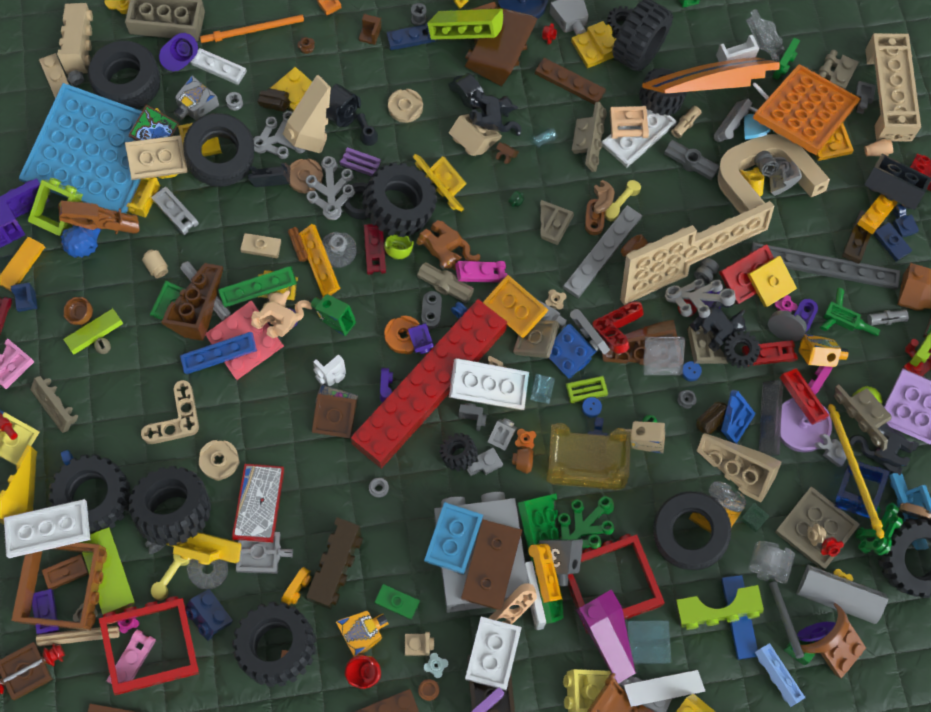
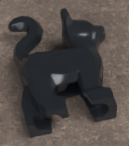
(491, 112)
(719, 324)
(888, 457)

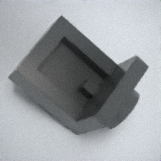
(470, 411)

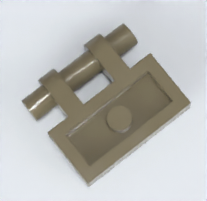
(844, 69)

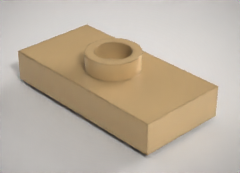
(261, 245)

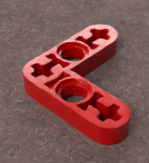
(627, 314)

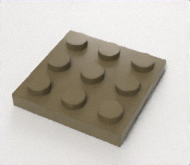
(810, 510)

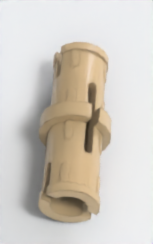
(686, 122)

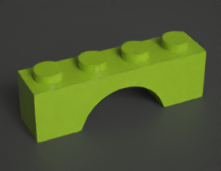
(694, 612)

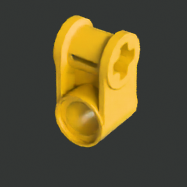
(755, 179)

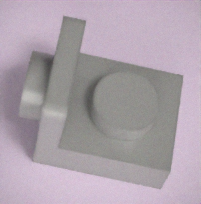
(502, 433)

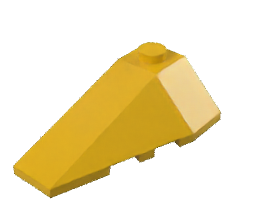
(20, 492)

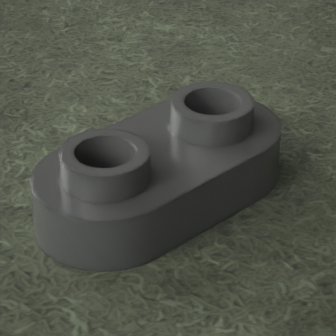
(431, 308)

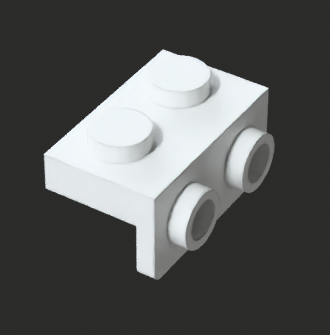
(330, 373)

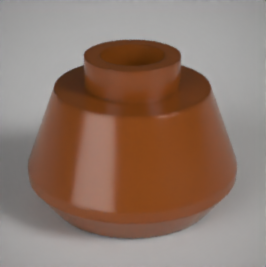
(523, 460)

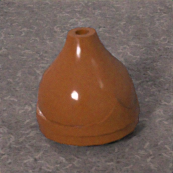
(634, 243)

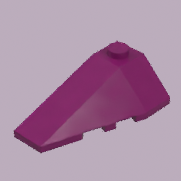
(608, 630)

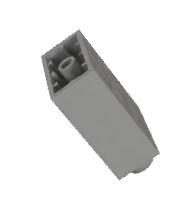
(494, 509)

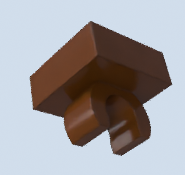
(507, 151)

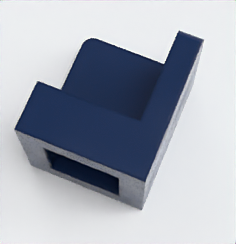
(24, 297)

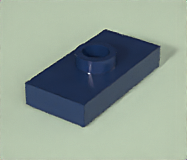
(892, 242)

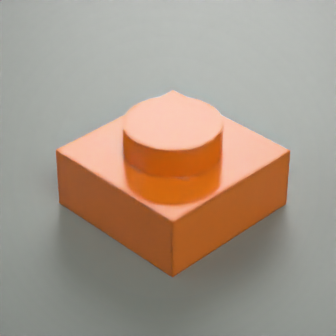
(329, 6)

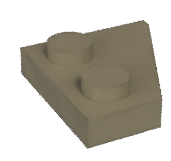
(554, 222)
(701, 352)

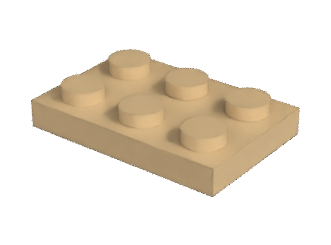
(156, 157)

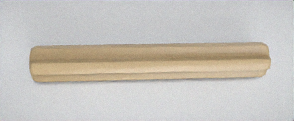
(75, 636)

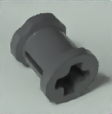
(418, 14)

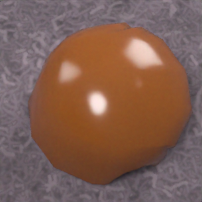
(78, 311)

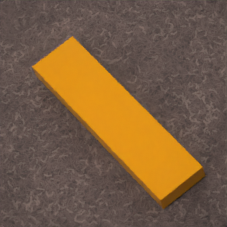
(319, 261)

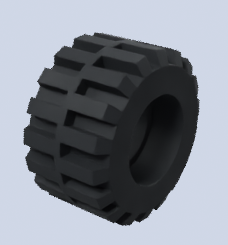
(661, 102)

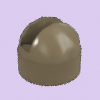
(106, 343)

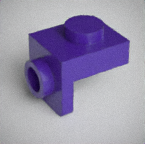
(421, 338)

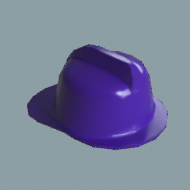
(178, 52)

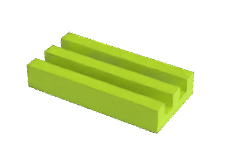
(569, 386)

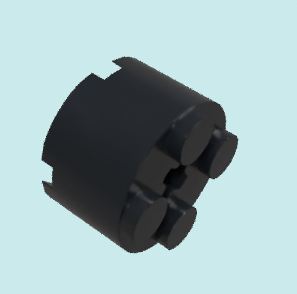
(342, 106)

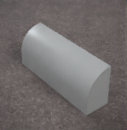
(850, 596)

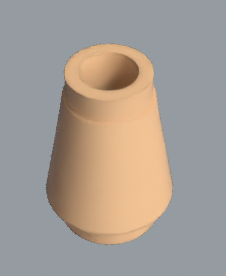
(880, 147)

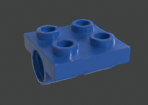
(571, 351)

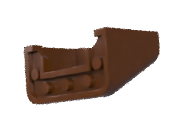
(497, 56)

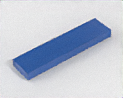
(218, 353)
(741, 630)

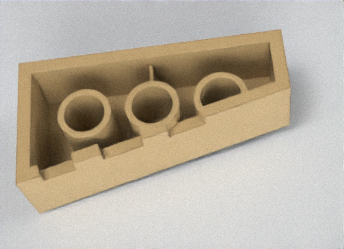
(75, 38)

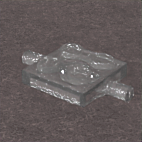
(766, 35)

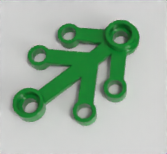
(586, 528)
(880, 545)

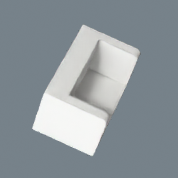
(745, 50)

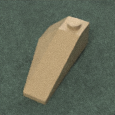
(308, 121)
(744, 466)

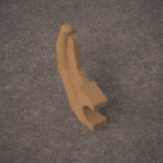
(605, 194)

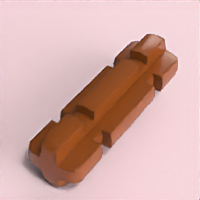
(298, 244)

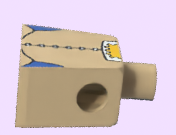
(647, 436)

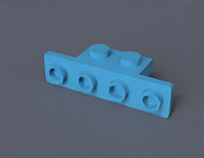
(916, 496)

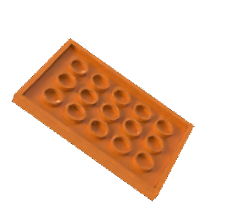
(806, 109)

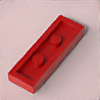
(804, 396)

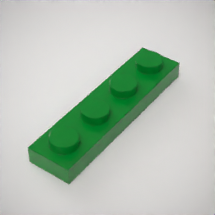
(257, 286)

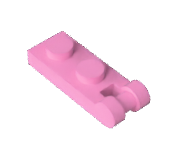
(132, 657)

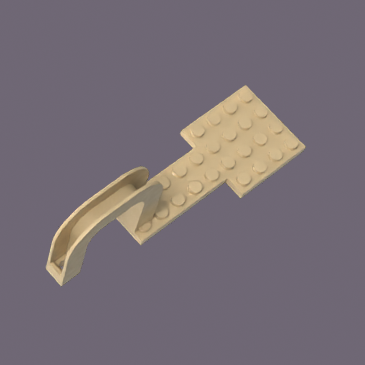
(671, 256)

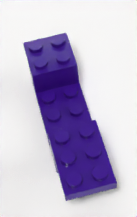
(14, 204)

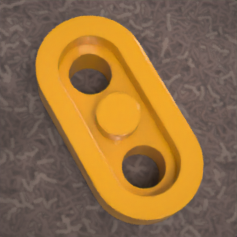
(292, 593)

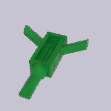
(844, 317)

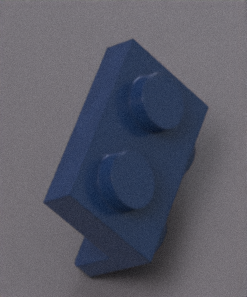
(207, 614)

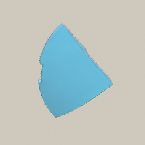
(753, 128)

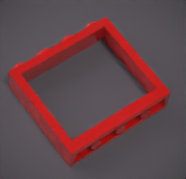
(607, 547)
(133, 612)

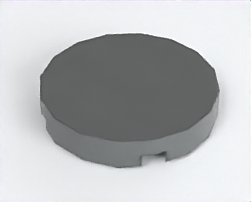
(787, 326)

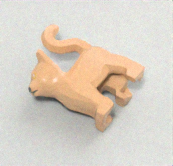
(278, 315)

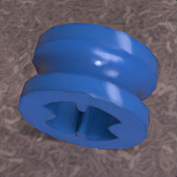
(459, 310)

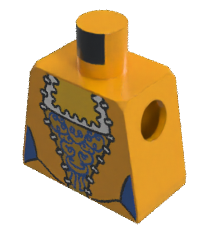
(821, 351)
(361, 631)

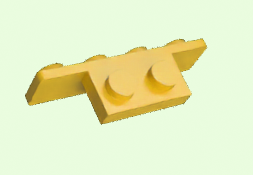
(445, 178)
(208, 549)

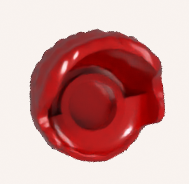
(363, 671)

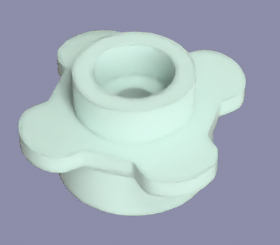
(434, 659)

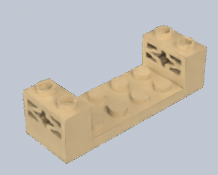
(895, 86)

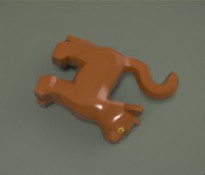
(444, 244)

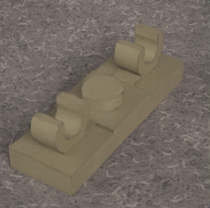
(52, 403)

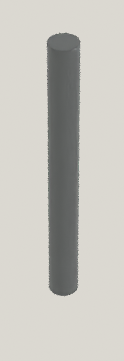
(786, 620)

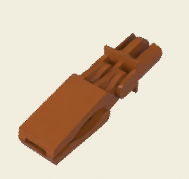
(92, 217)

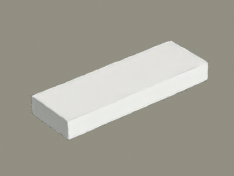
(219, 66)

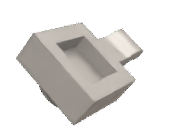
(487, 461)

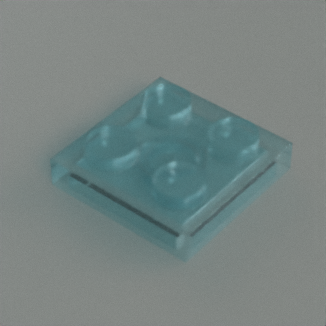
(649, 642)

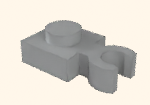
(833, 450)

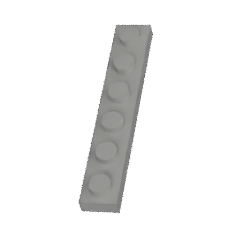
(602, 252)

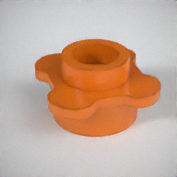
(520, 442)

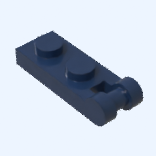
(409, 37)

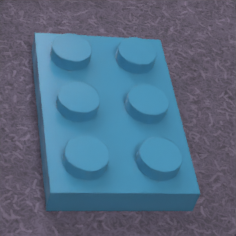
(453, 538)

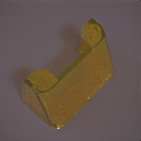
(588, 458)

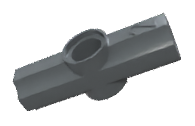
(700, 164)

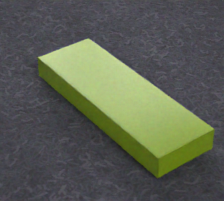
(93, 331)

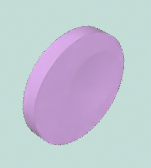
(797, 430)

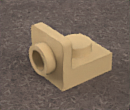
(418, 644)

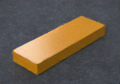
(21, 263)

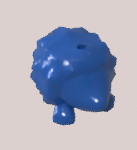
(79, 241)

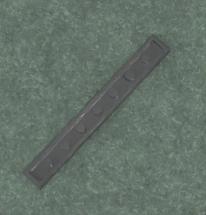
(835, 267)

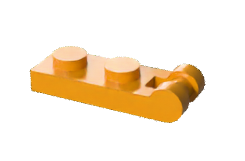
(546, 572)

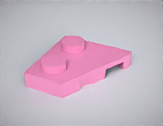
(12, 364)

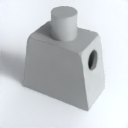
(570, 15)

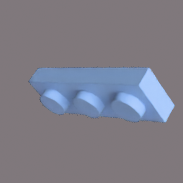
(779, 675)

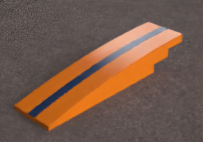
(714, 76)

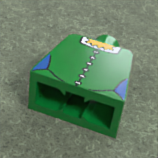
(334, 313)

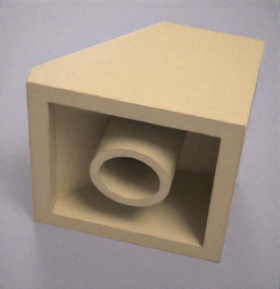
(473, 137)

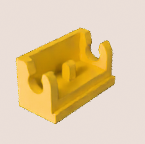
(142, 199)

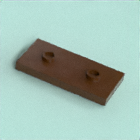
(491, 564)

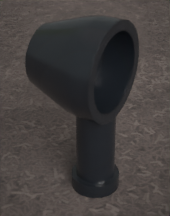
(367, 139)

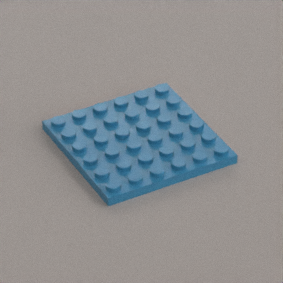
(86, 148)

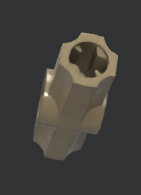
(445, 282)

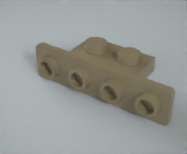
(589, 135)
(867, 412)

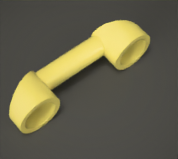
(632, 189)
(159, 590)

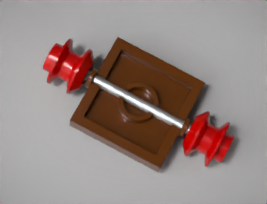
(27, 669)

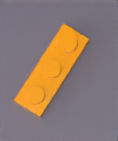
(877, 213)

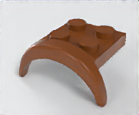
(840, 646)
(614, 699)

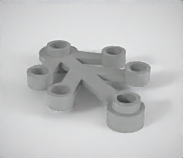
(278, 138)
(331, 189)
(676, 295)

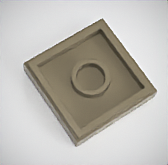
(538, 341)

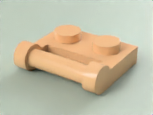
(629, 117)

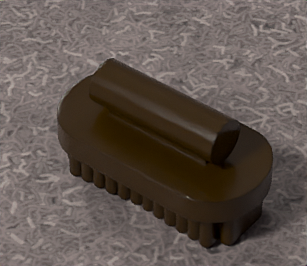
(274, 99)
(712, 418)

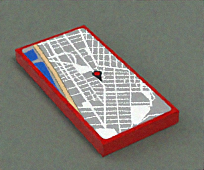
(258, 503)

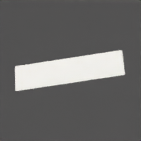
(664, 688)

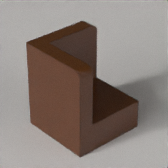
(370, 30)

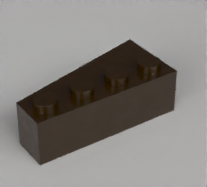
(335, 564)

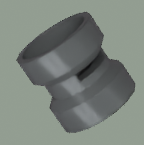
(766, 163)
(706, 271)

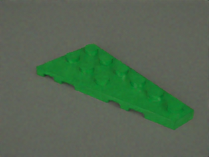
(539, 524)

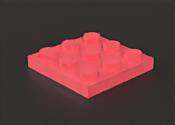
(239, 324)

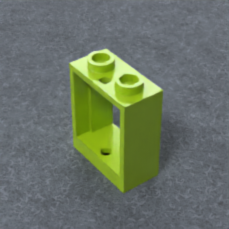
(36, 213)

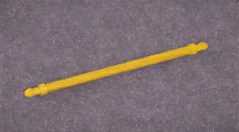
(876, 523)

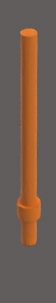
(218, 36)

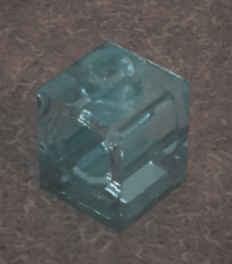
(542, 388)

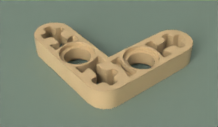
(179, 423)

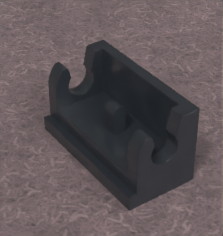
(270, 176)

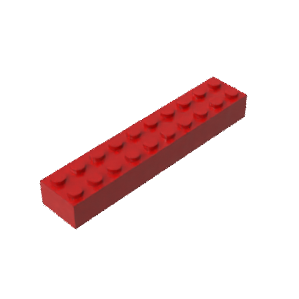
(427, 384)

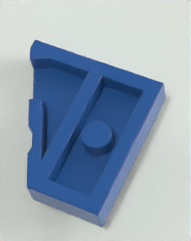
(737, 417)

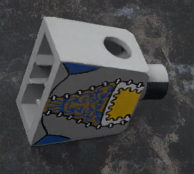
(195, 100)

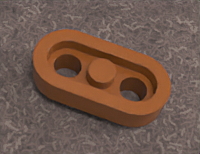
(593, 219)

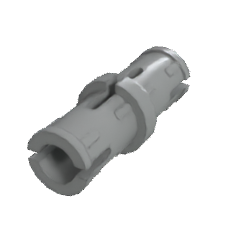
(887, 317)

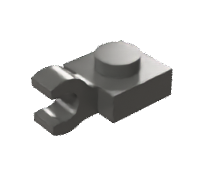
(866, 93)

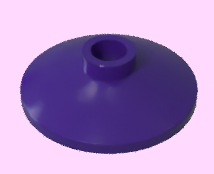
(815, 632)

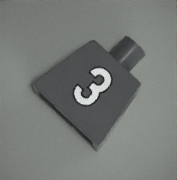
(566, 557)

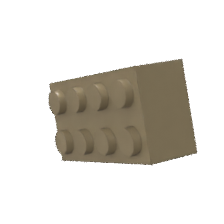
(165, 17)

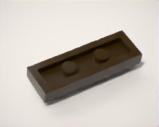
(857, 241)

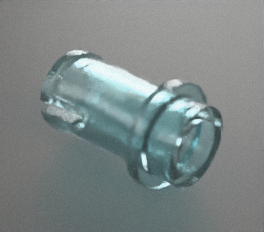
(548, 135)

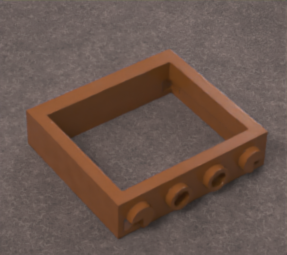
(28, 582)

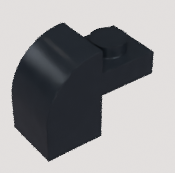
(465, 86)

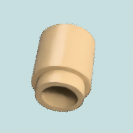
(155, 263)

